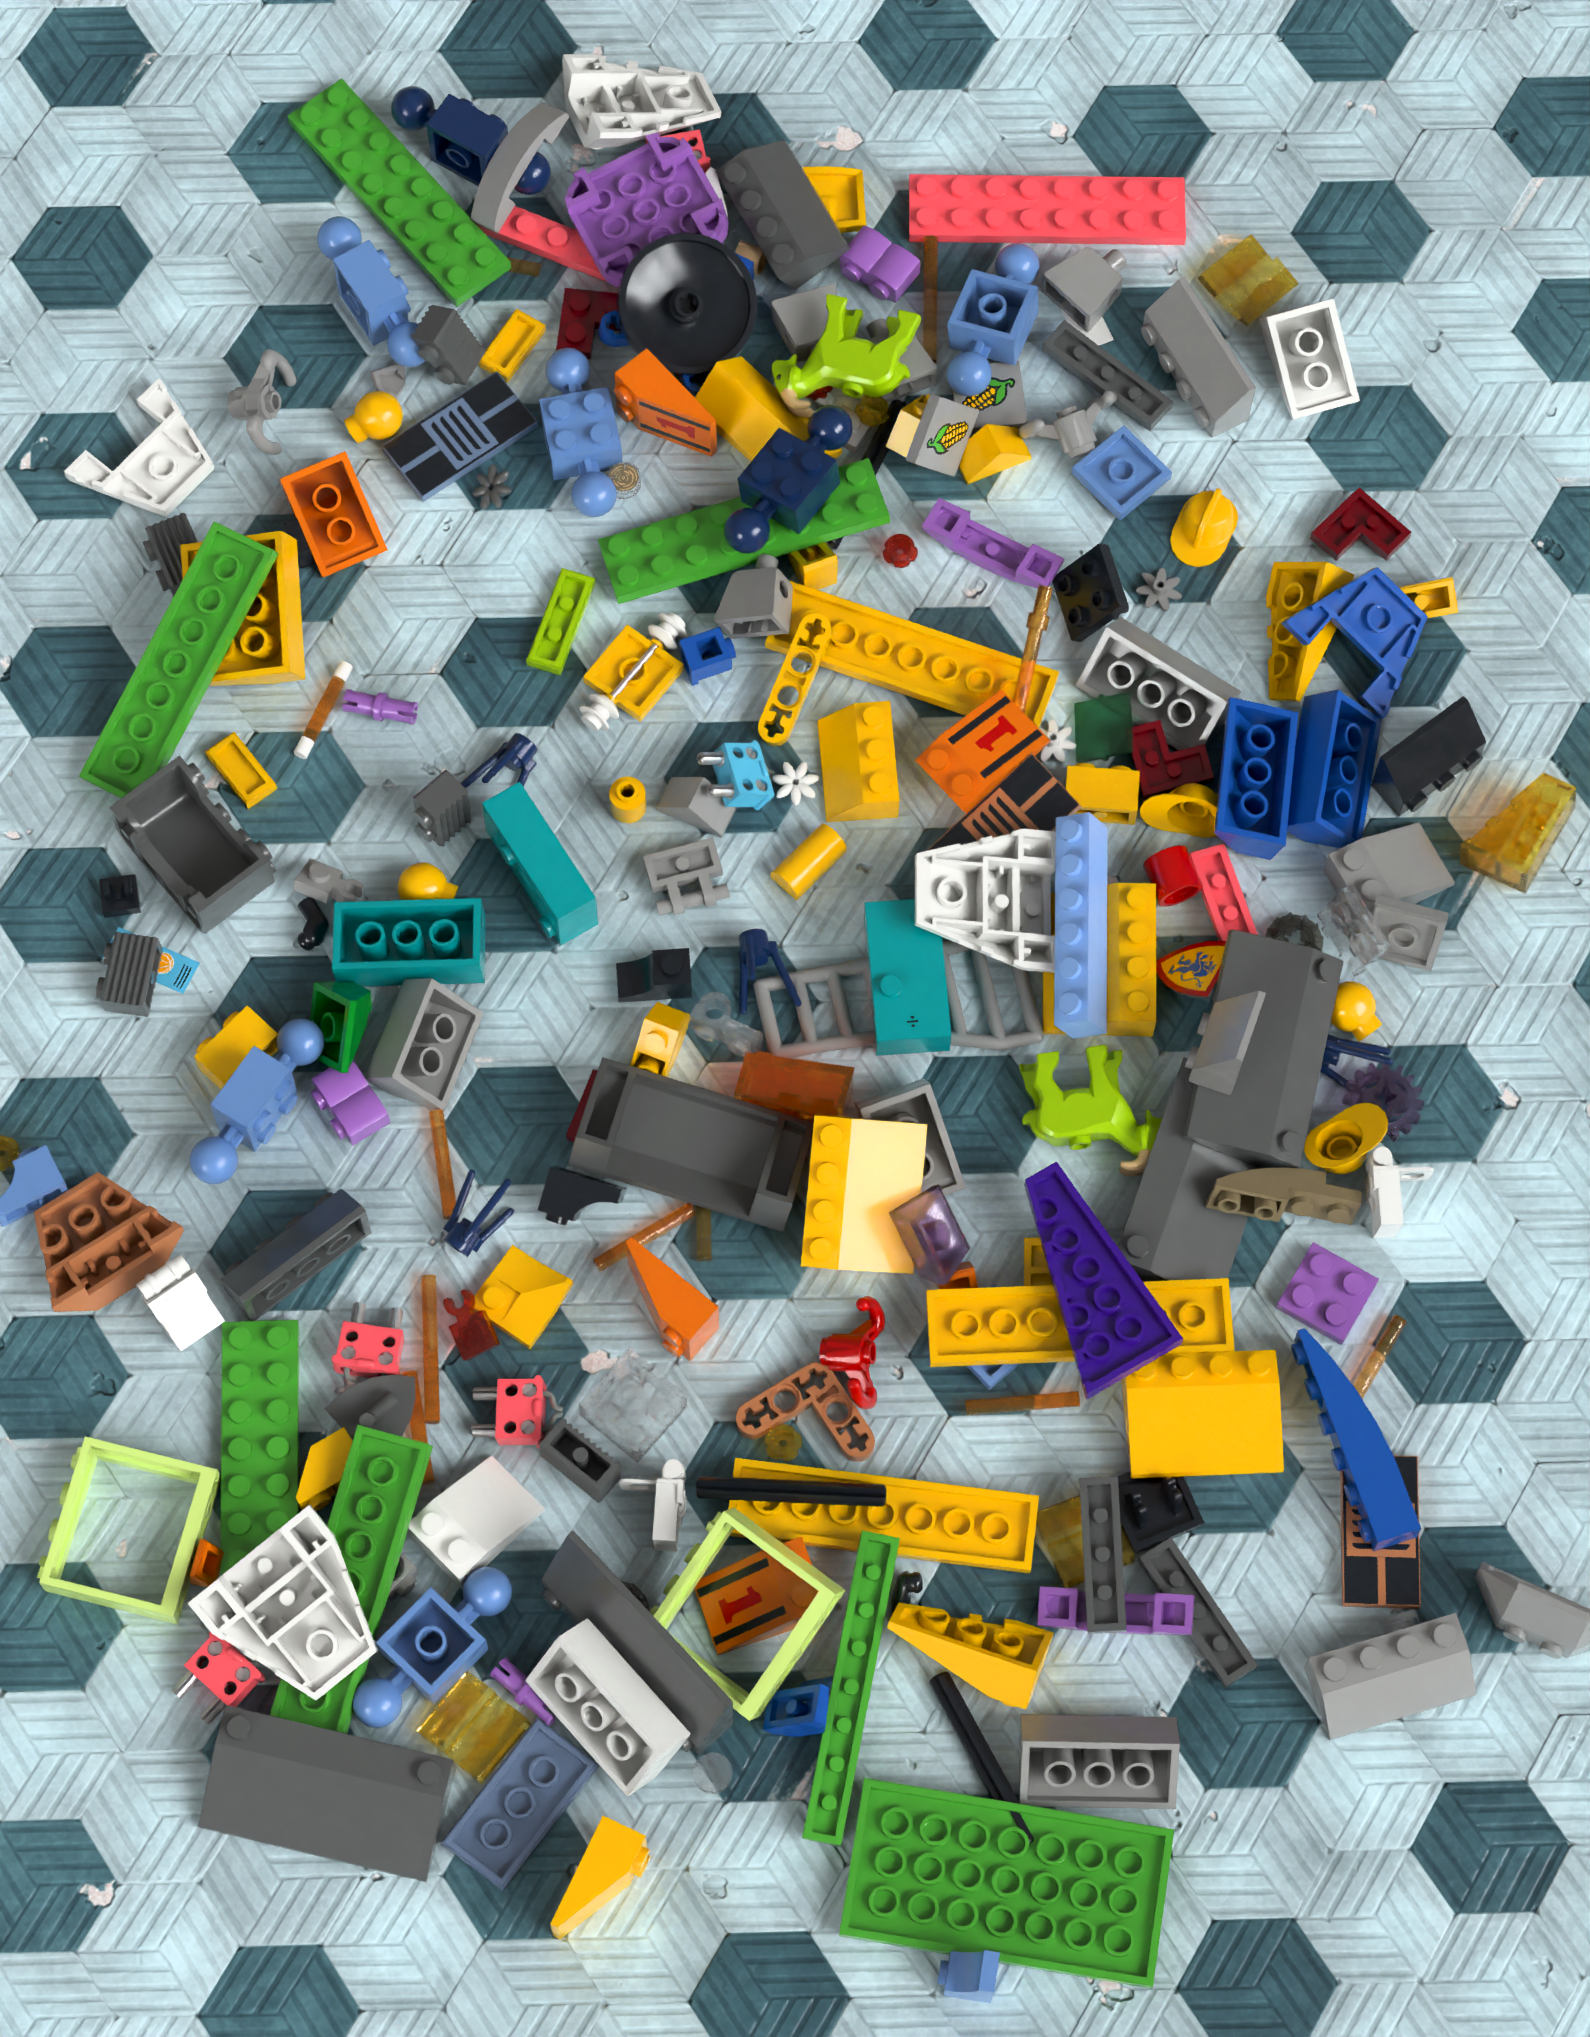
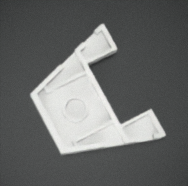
(159, 469)

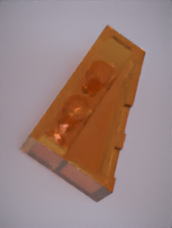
(795, 1085)

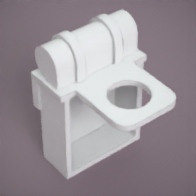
(1384, 1191)
(180, 1302)
(669, 1503)

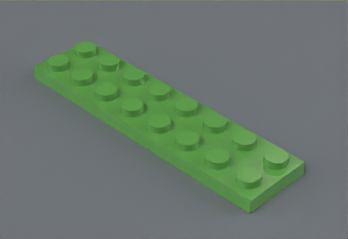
(399, 192)
(695, 544)
(179, 661)
(258, 1433)
(370, 1529)

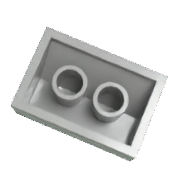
(424, 1043)

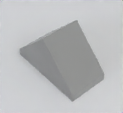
(688, 802)

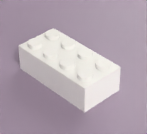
(607, 1707)

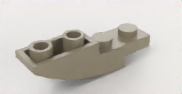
(1271, 1191)

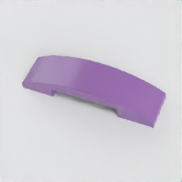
(990, 549)
(1144, 1613)

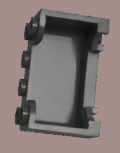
(192, 845)

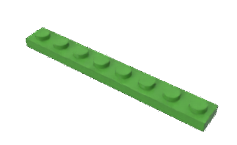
(850, 1688)

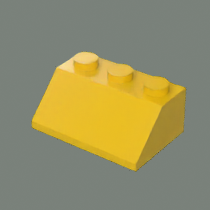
(859, 763)

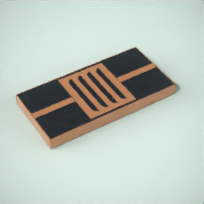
(1022, 800)
(1382, 1576)

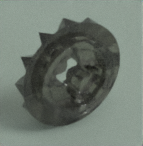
(1291, 923)

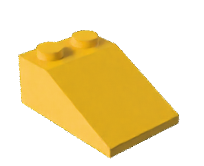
(604, 1871)

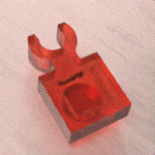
(473, 1330)

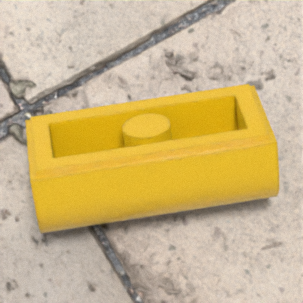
(1433, 596)
(809, 861)

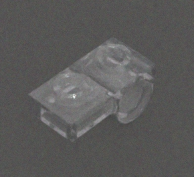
(735, 1035)

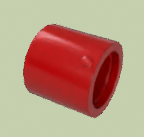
(1173, 875)

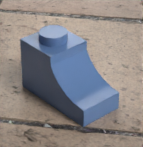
(33, 1185)
(970, 1975)

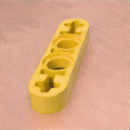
(790, 678)

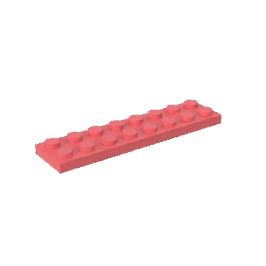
(1047, 209)

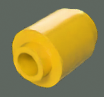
(627, 799)

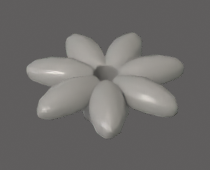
(1159, 589)

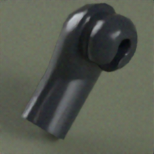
(315, 926)
(904, 1585)

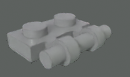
(685, 866)

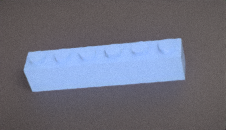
(1080, 926)

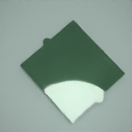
(1103, 727)

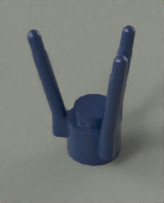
(514, 755)
(754, 953)
(1336, 1046)
(465, 1235)

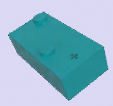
(540, 864)
(409, 940)
(905, 981)

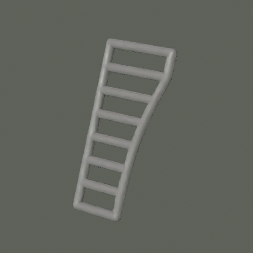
(849, 1039)

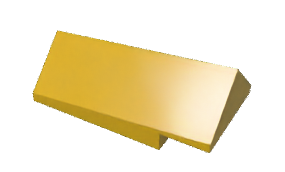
(748, 407)

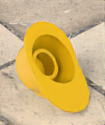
(1203, 528)
(1184, 810)
(1346, 1138)

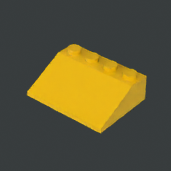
(271, 635)
(1129, 962)
(854, 1181)
(1204, 1415)

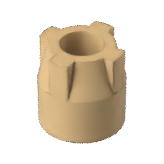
(754, 254)

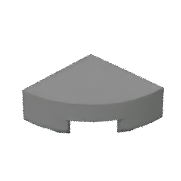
(389, 379)

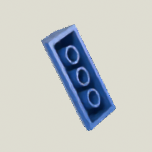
(1332, 769)
(1256, 778)

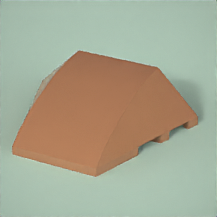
(100, 1243)

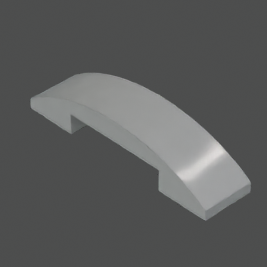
(510, 162)

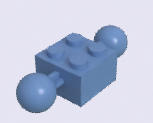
(370, 289)
(992, 318)
(580, 432)
(255, 1100)
(432, 1646)

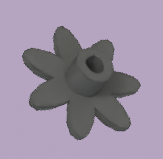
(492, 487)

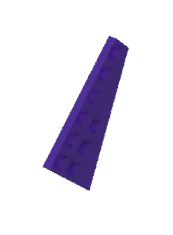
(1102, 1300)

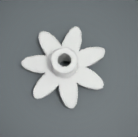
(1057, 742)
(795, 777)

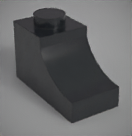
(655, 977)
(570, 1192)

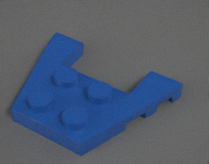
(1376, 620)

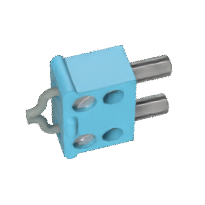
(740, 775)

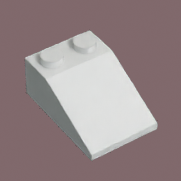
(1310, 358)
(474, 1520)

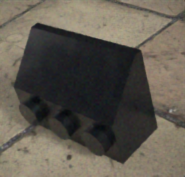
(1430, 758)

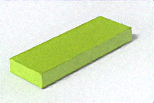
(561, 621)

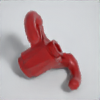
(856, 1352)

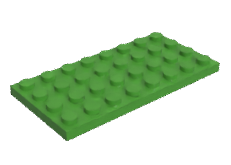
(963, 1878)

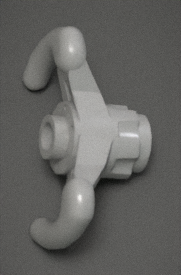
(261, 400)
(1072, 427)

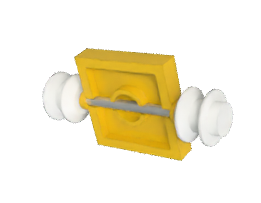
(633, 672)

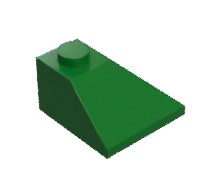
(342, 1016)

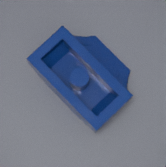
(799, 1709)

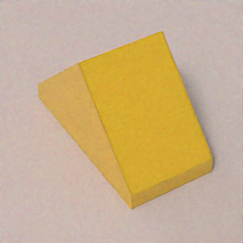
(992, 451)
(815, 566)

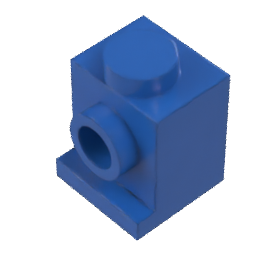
(708, 643)

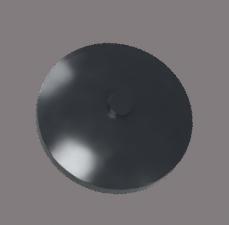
(687, 302)

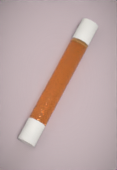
(323, 710)

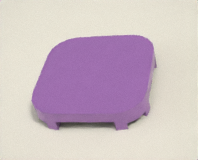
(641, 199)

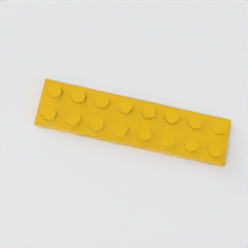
(911, 656)
(1028, 1326)
(930, 1518)

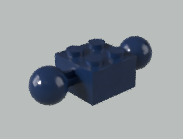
(462, 136)
(788, 480)

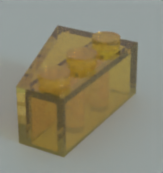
(1522, 835)

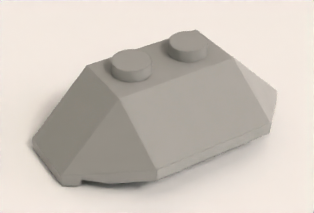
(1534, 1613)

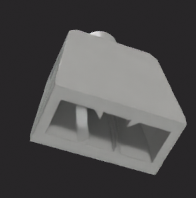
(1085, 285)
(802, 319)
(921, 367)
(756, 601)

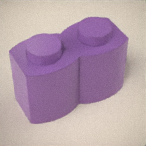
(879, 264)
(351, 1103)

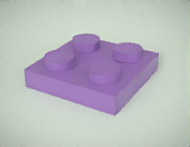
(1327, 1293)

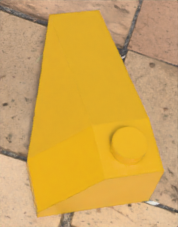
(1289, 591)
(990, 1656)

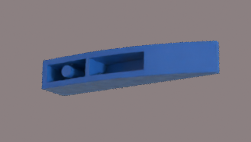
(1358, 1449)

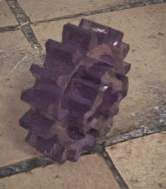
(1397, 1101)

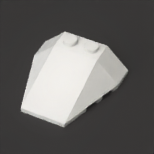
(626, 103)
(992, 896)
(292, 1607)

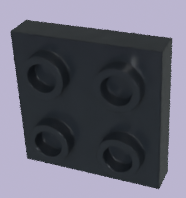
(1090, 593)
(1156, 1510)

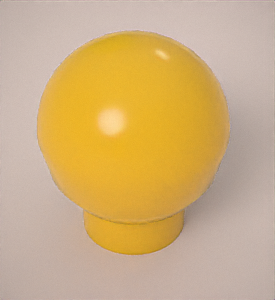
(375, 417)
(425, 882)
(1355, 1010)

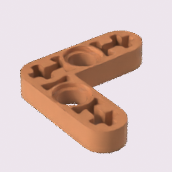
(819, 1400)

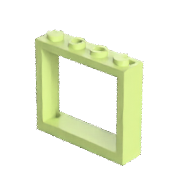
(73, 1499)
(698, 1561)

